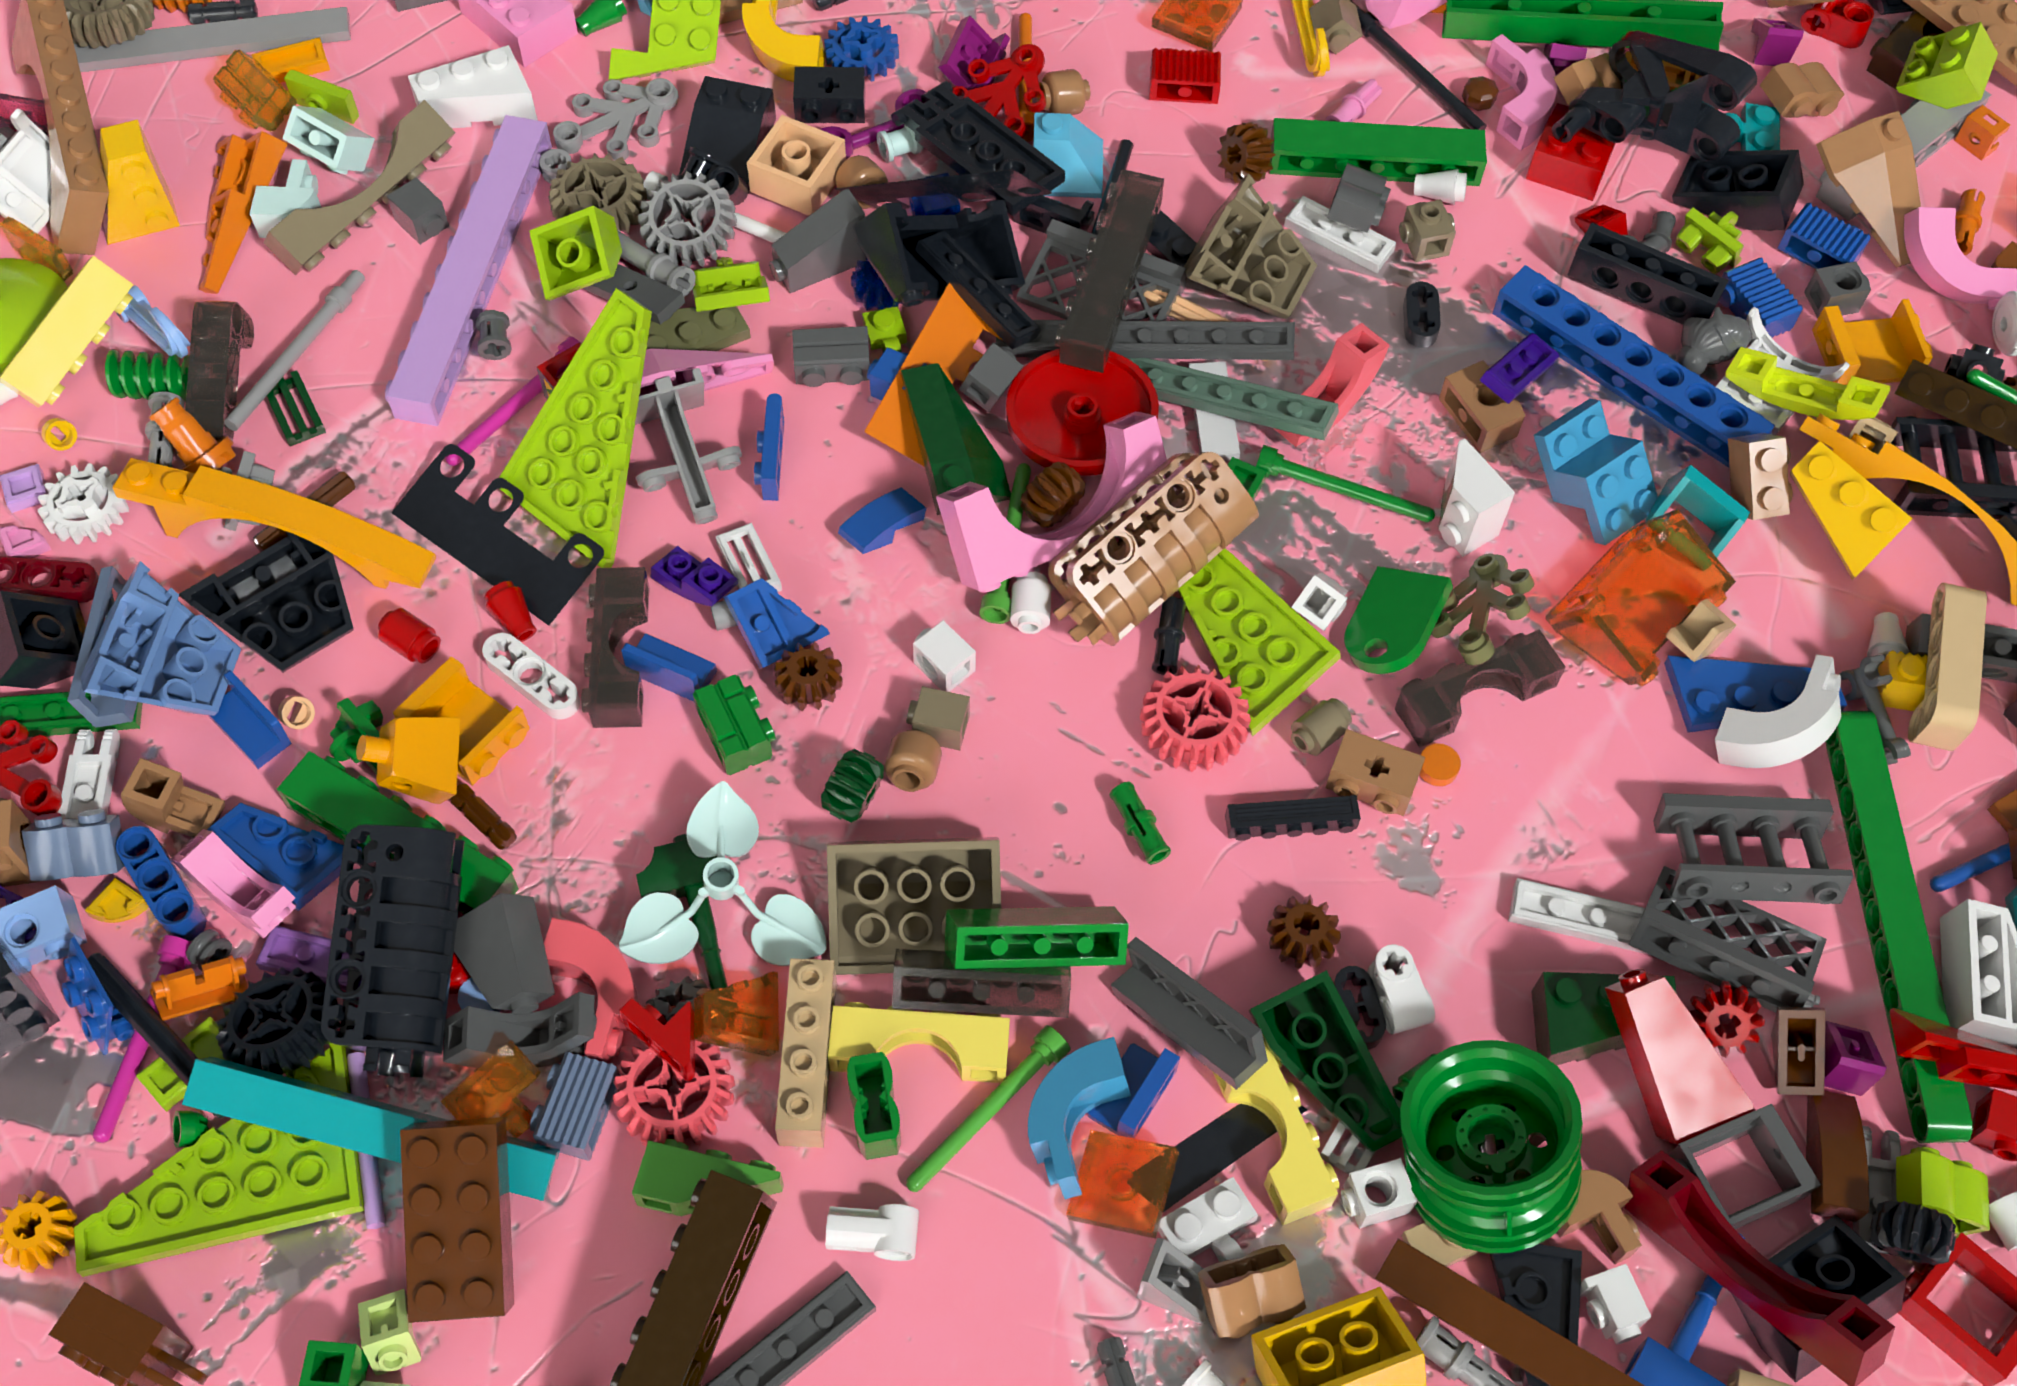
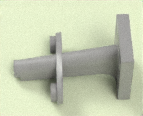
(669, 406)

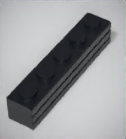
(1292, 817)

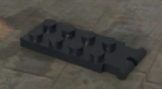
(976, 142)

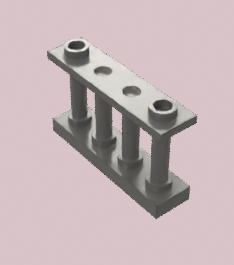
(1751, 817)

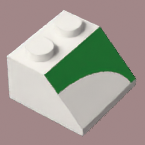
(1472, 501)

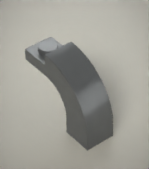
(542, 1035)

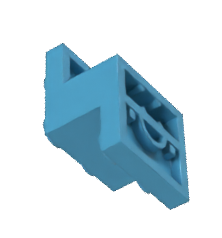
(1597, 471)

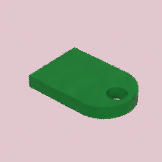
(1395, 615)

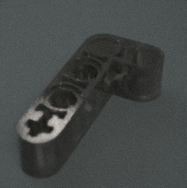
(216, 340)

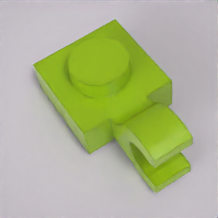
(885, 329)

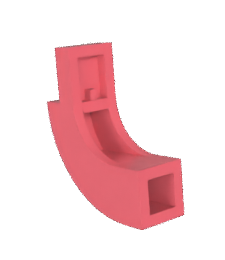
(1347, 374)
(591, 958)

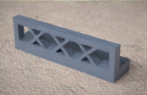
(102, 709)

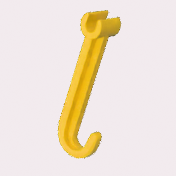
(1314, 50)

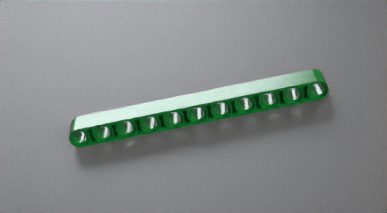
(1894, 918)

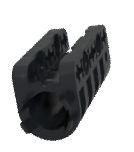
(404, 943)

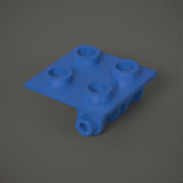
(85, 992)

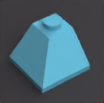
(1074, 150)

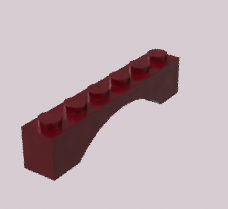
(1827, 1325)

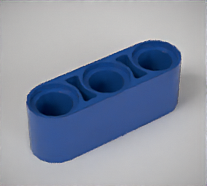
(152, 868)

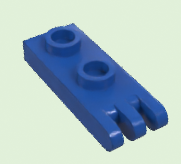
(770, 445)

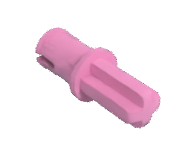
(1355, 104)

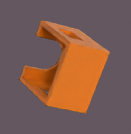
(1982, 130)

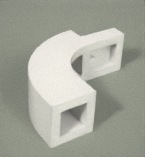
(1784, 734)

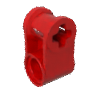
(1841, 22)

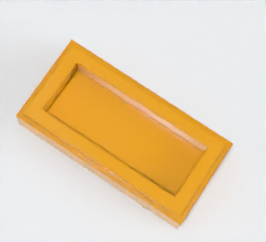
(303, 57)

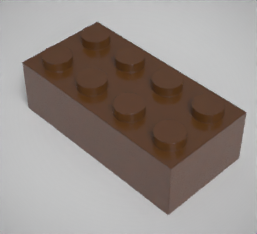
(457, 1219)

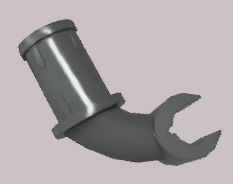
(1660, 232)

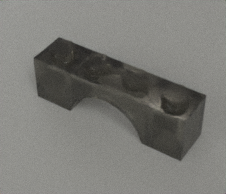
(619, 605)
(1521, 667)

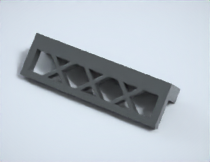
(1191, 1015)

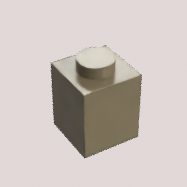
(1339, 22)
(941, 716)

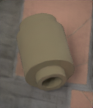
(1320, 726)

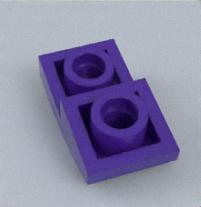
(691, 579)

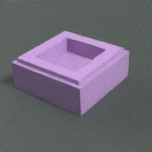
(23, 487)

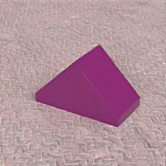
(1851, 1059)

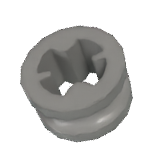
(549, 161)

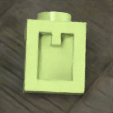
(386, 1333)

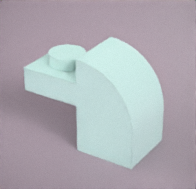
(275, 203)

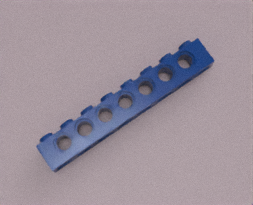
(1627, 364)

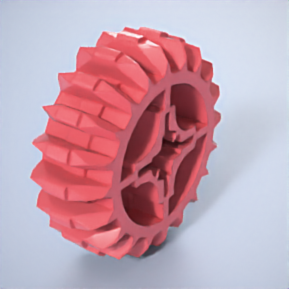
(1211, 734)
(657, 1091)

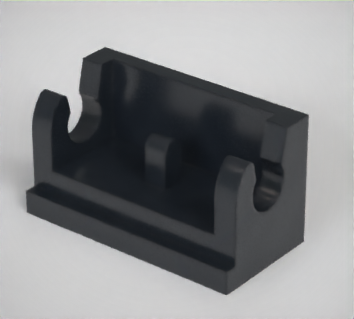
(1042, 211)

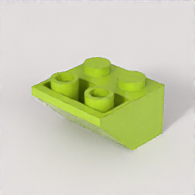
(1949, 67)

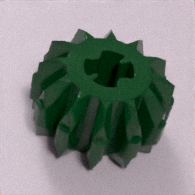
(852, 785)

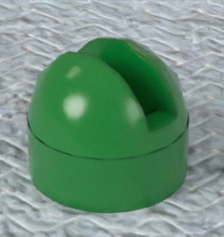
(188, 1127)

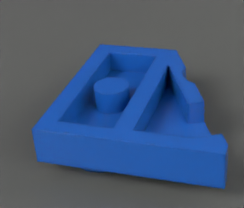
(771, 622)

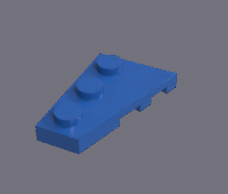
(281, 852)

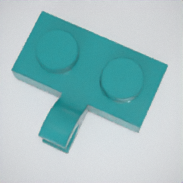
(1758, 127)

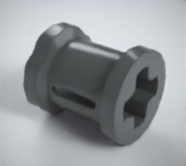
(493, 335)

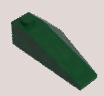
(1326, 1053)

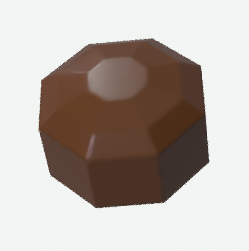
(1480, 93)

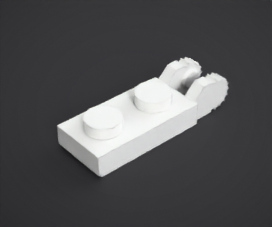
(90, 775)

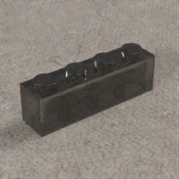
(931, 983)

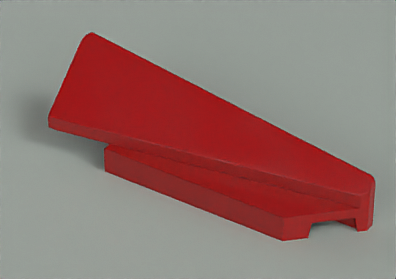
(1957, 1053)

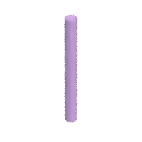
(367, 1163)

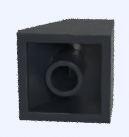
(38, 639)

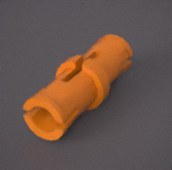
(1968, 219)

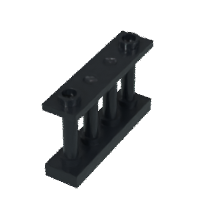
(1950, 436)

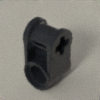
(710, 167)

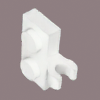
(1210, 1222)

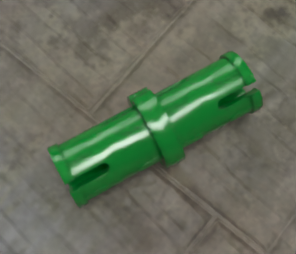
(1151, 842)

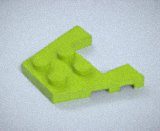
(679, 38)

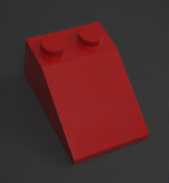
(1573, 165)

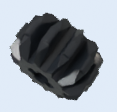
(1913, 1232)

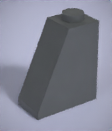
(819, 245)
(505, 953)

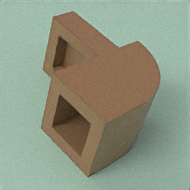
(164, 803)
(1601, 1205)

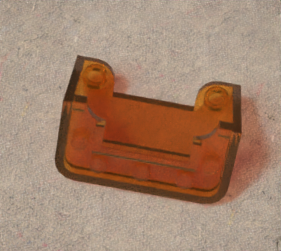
(1638, 594)

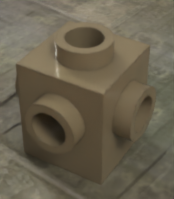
(1428, 230)

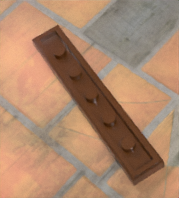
(1494, 1322)

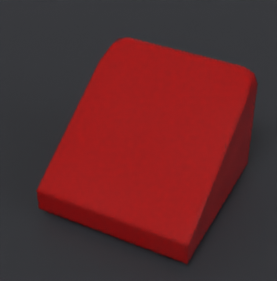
(1603, 216)

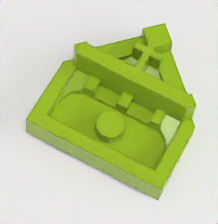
(729, 285)

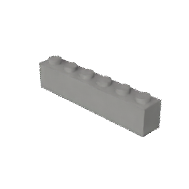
(1928, 129)

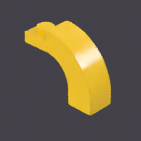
(775, 47)

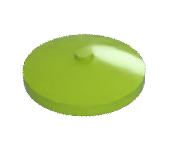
(25, 299)

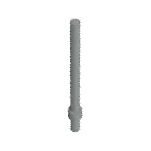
(336, 302)

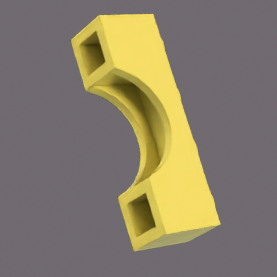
(972, 1041)
(1300, 1179)

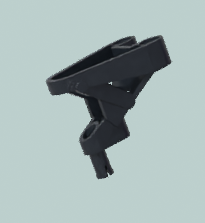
(1646, 100)

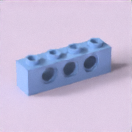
(56, 922)

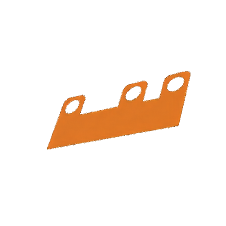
(944, 340)

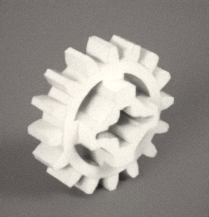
(82, 504)

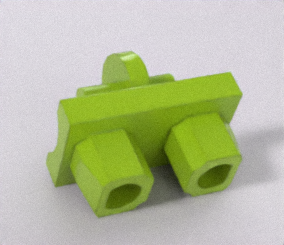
(1716, 235)

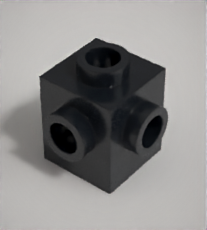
(1965, 359)

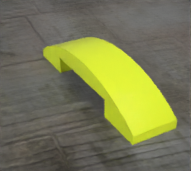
(1803, 393)

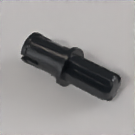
(1169, 636)

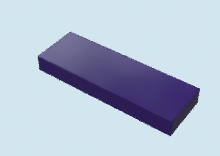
(1519, 367)

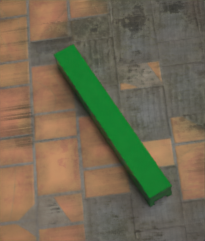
(1583, 20)

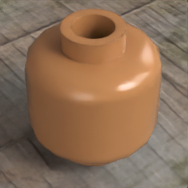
(1065, 91)
(857, 172)
(913, 760)

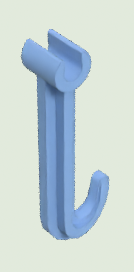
(154, 324)

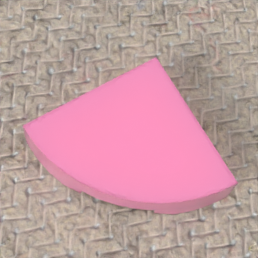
(22, 542)

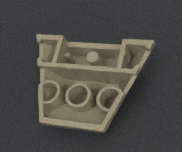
(1251, 255)

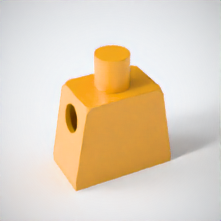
(416, 756)

